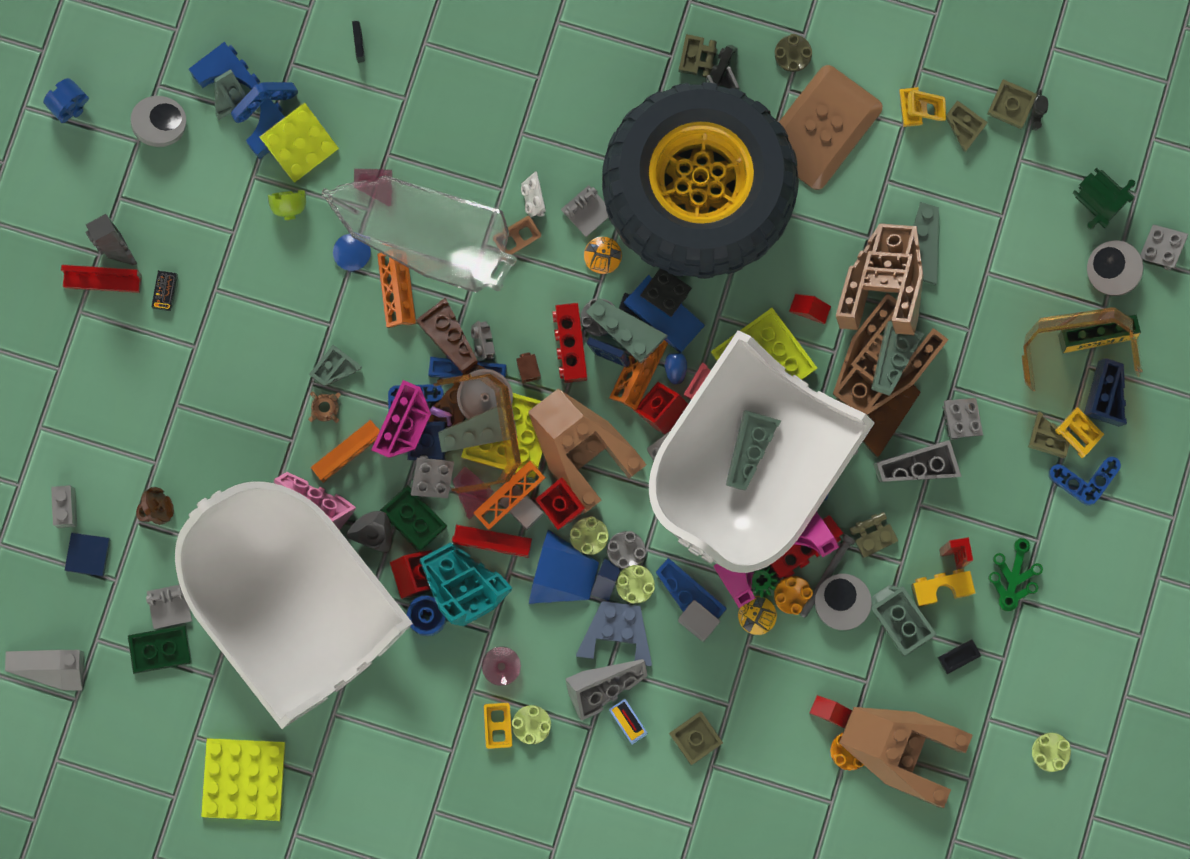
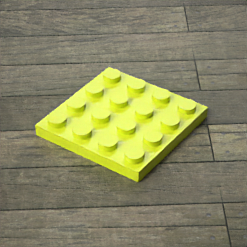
(778, 341)
(528, 443)
(243, 779)

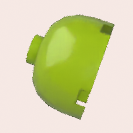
(287, 203)

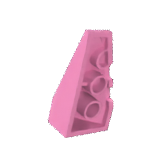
(335, 506)

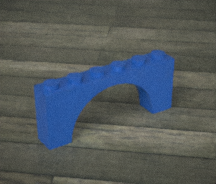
(222, 60)

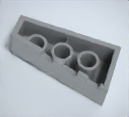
(925, 463)

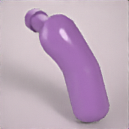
(440, 413)

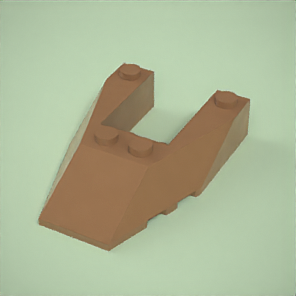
(886, 265)
(862, 357)
(575, 435)
(891, 743)

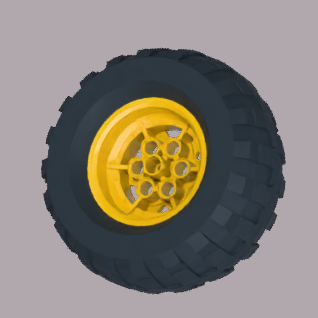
(708, 122)

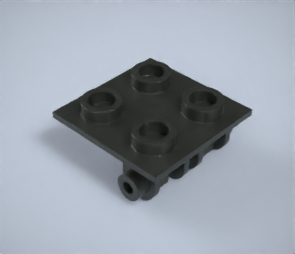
(666, 292)

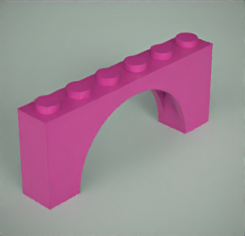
(814, 536)

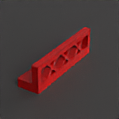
(101, 278)
(492, 541)
(960, 549)

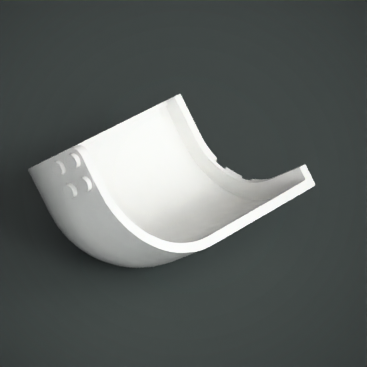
(791, 480)
(283, 595)

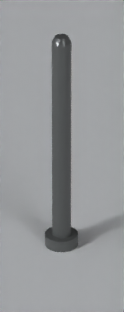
(828, 573)

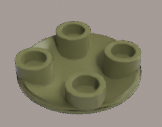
(793, 53)

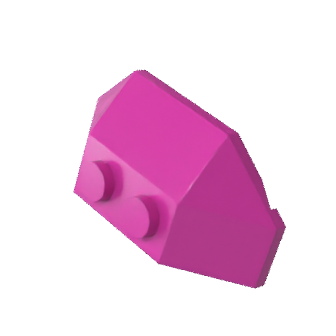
(403, 422)

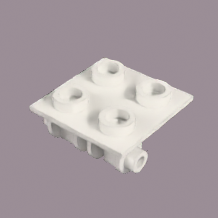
(533, 196)

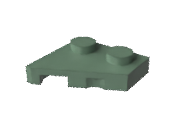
(227, 94)
(334, 367)

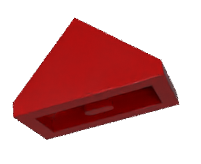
(810, 308)
(830, 711)

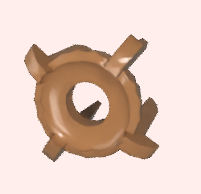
(327, 416)

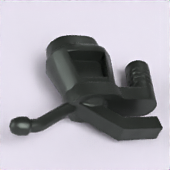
(1039, 108)

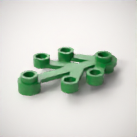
(1013, 578)

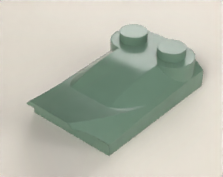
(901, 619)

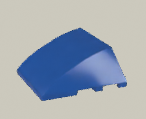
(562, 573)

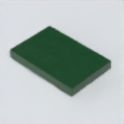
(413, 519)
(159, 649)

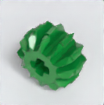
(766, 585)

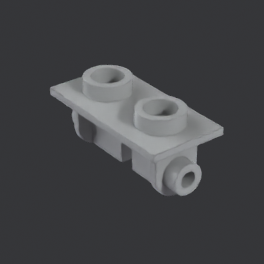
(480, 333)

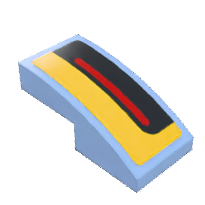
(628, 721)

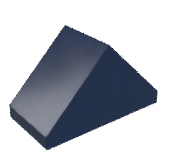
(605, 580)

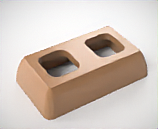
(514, 233)

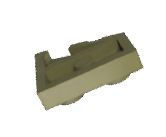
(965, 124)
(1046, 439)

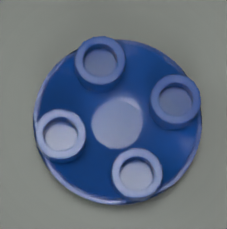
(351, 253)

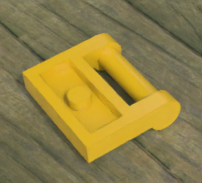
(1083, 428)

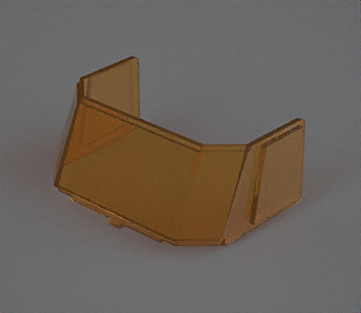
(1078, 320)
(506, 423)

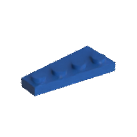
(686, 589)

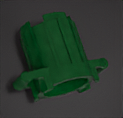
(1103, 197)

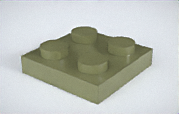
(1012, 104)
(696, 738)

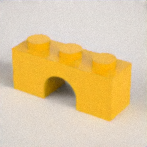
(959, 582)

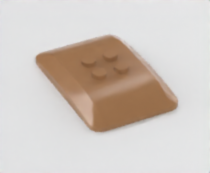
(828, 124)

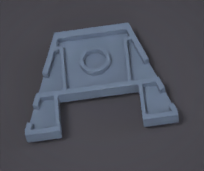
(618, 624)

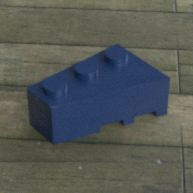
(1107, 393)

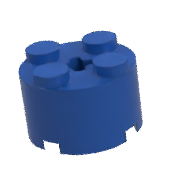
(66, 100)
(416, 612)

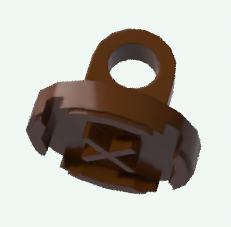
(156, 507)

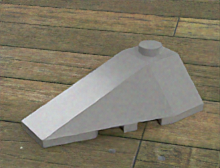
(51, 667)
(598, 686)

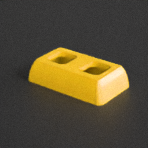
(924, 99)
(491, 726)

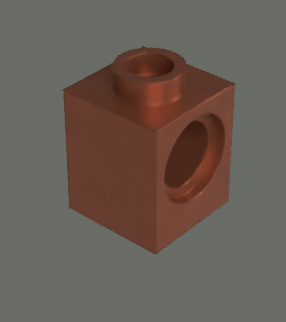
(528, 368)

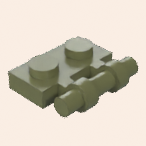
(691, 55)
(876, 540)

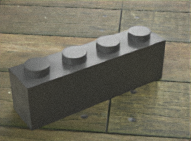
(109, 240)

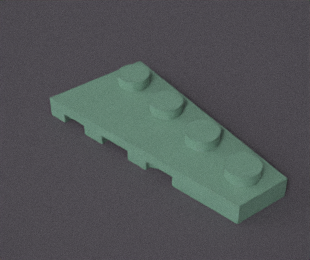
(927, 229)
(627, 330)
(893, 358)
(473, 432)
(750, 447)

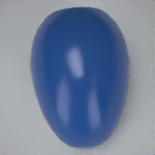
(676, 367)

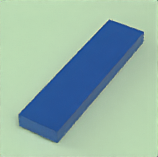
(446, 369)

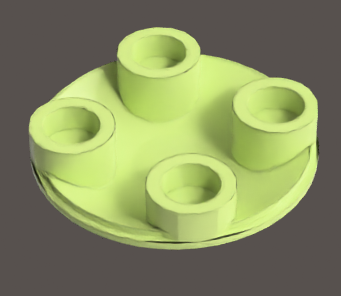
(589, 535)
(635, 584)
(531, 724)
(1051, 752)

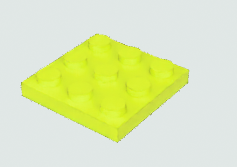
(299, 142)

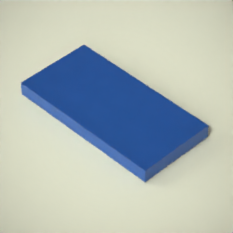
(679, 328)

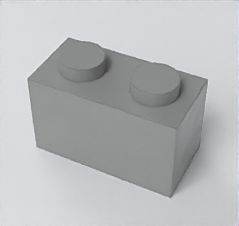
(64, 506)
(526, 511)

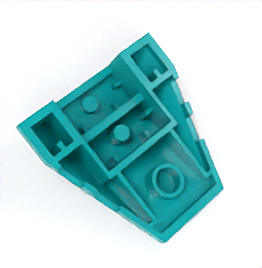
(461, 585)

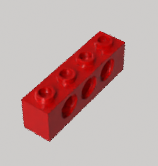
(570, 313)
(784, 570)

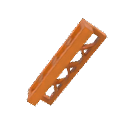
(401, 289)
(637, 384)
(346, 451)
(502, 491)

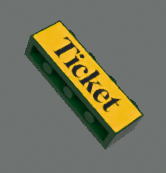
(1095, 336)

